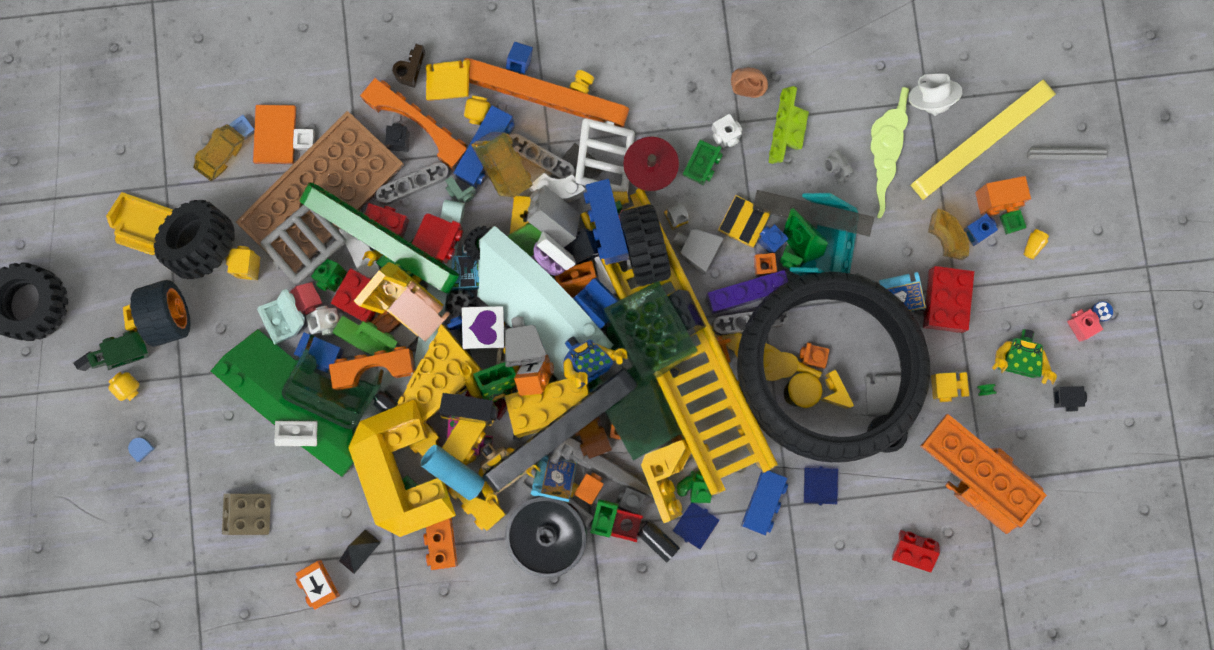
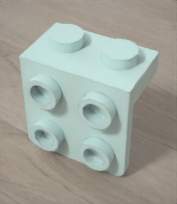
(281, 317)

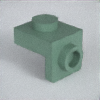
(454, 190)

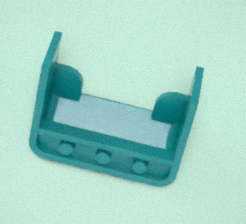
(840, 243)

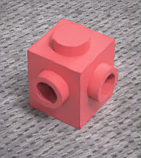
(306, 298)
(1085, 324)

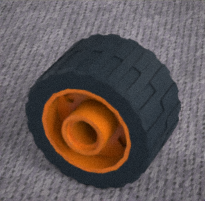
(160, 313)

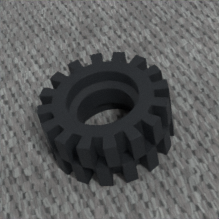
(470, 242)

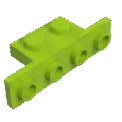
(789, 126)

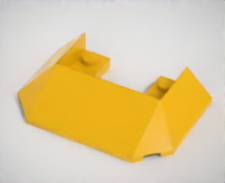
(389, 502)

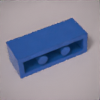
(764, 502)

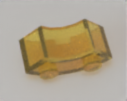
(220, 148)
(950, 233)

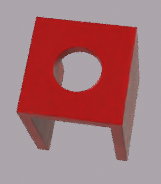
(630, 535)

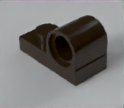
(416, 58)

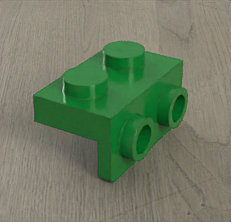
(702, 161)

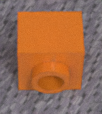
(769, 259)

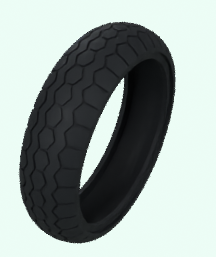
(892, 316)

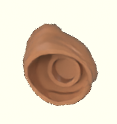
(749, 82)

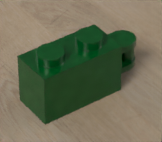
(119, 351)

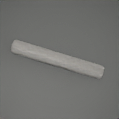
(1067, 153)

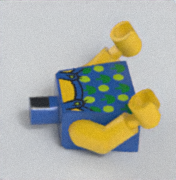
(589, 361)

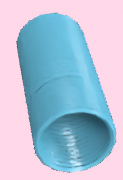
(457, 476)

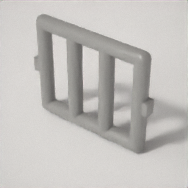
(310, 265)

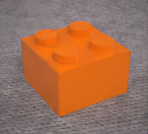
(1002, 196)

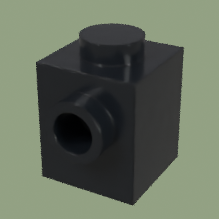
(397, 137)
(1069, 398)

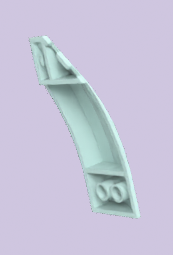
(526, 290)

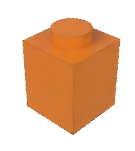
(589, 488)

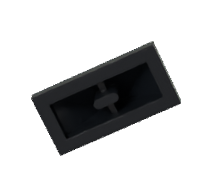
(359, 551)

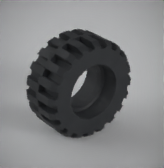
(194, 239)
(645, 245)
(50, 305)

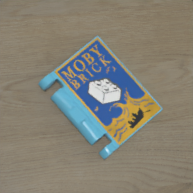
(906, 290)
(554, 479)

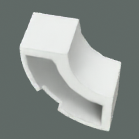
(564, 188)

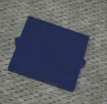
(820, 485)
(695, 525)

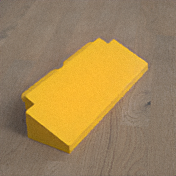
(136, 222)

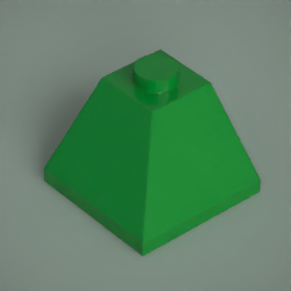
(804, 237)

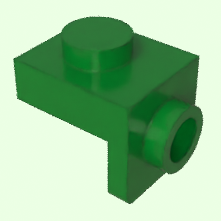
(790, 258)
(699, 490)

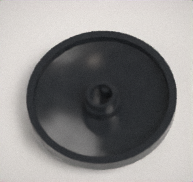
(546, 536)

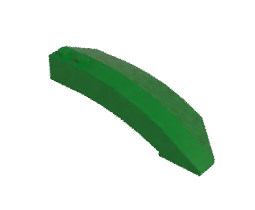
(257, 375)

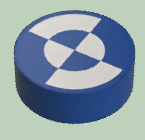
(1103, 310)

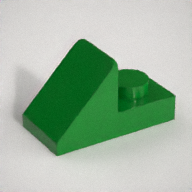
(604, 518)

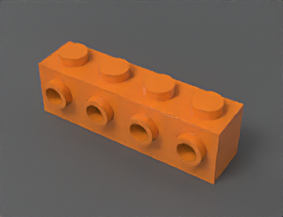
(441, 545)

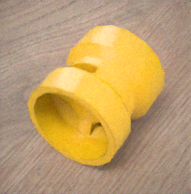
(582, 82)

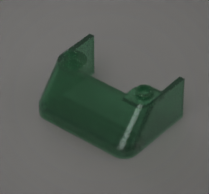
(317, 396)

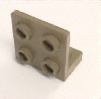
(246, 514)

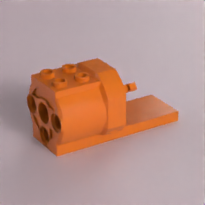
(987, 476)

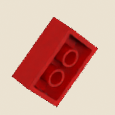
(948, 299)

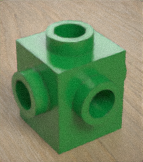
(329, 275)

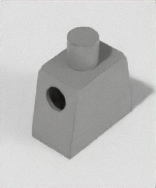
(698, 248)
(522, 344)

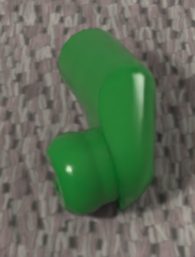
(684, 486)

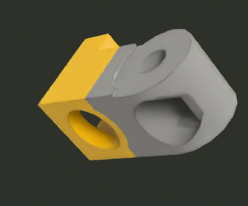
(677, 216)

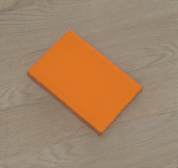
(274, 134)

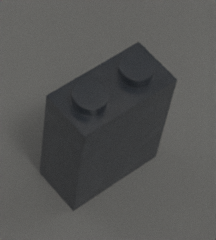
(468, 408)

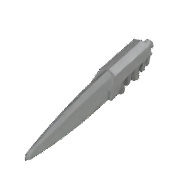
(600, 465)

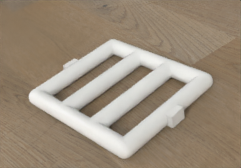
(585, 141)

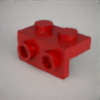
(916, 551)

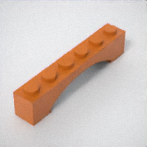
(380, 98)

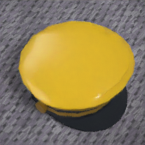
(803, 390)

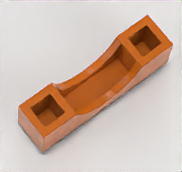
(347, 373)

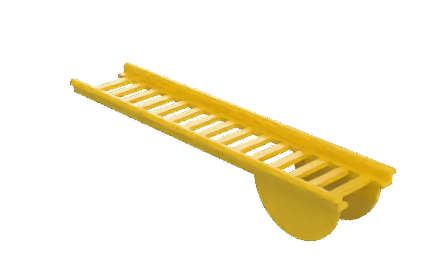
(742, 415)

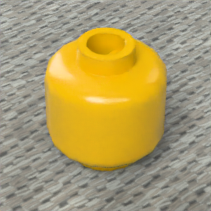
(476, 109)
(124, 386)

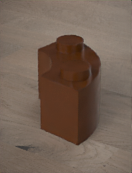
(594, 439)

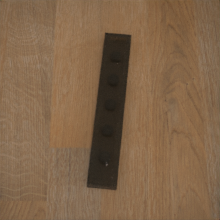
(814, 213)

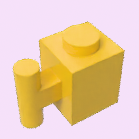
(945, 386)

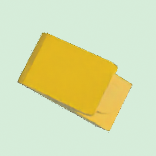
(840, 396)

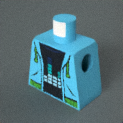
(467, 271)

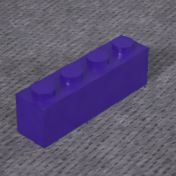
(744, 292)

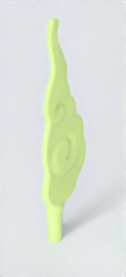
(887, 145)

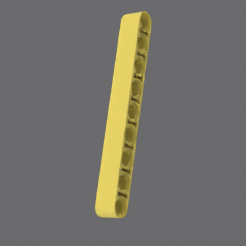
(982, 139)

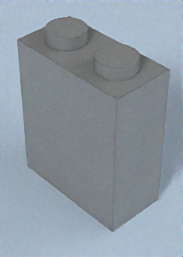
(553, 216)

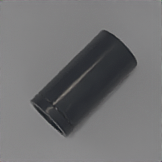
(658, 541)

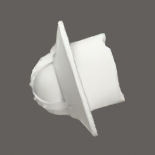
(935, 94)

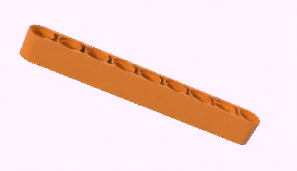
(546, 93)

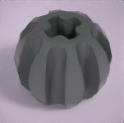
(455, 301)

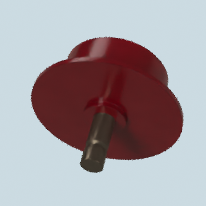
(651, 163)

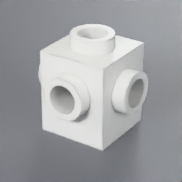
(726, 131)
(323, 320)

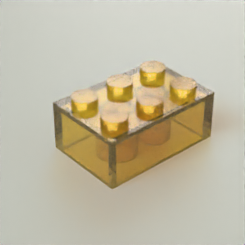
(502, 164)

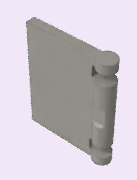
(881, 394)

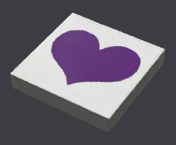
(482, 327)

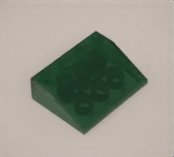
(650, 332)
(643, 418)

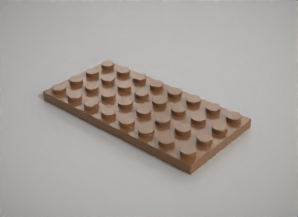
(343, 162)

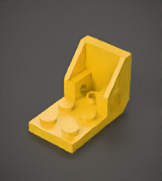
(386, 289)
(657, 468)

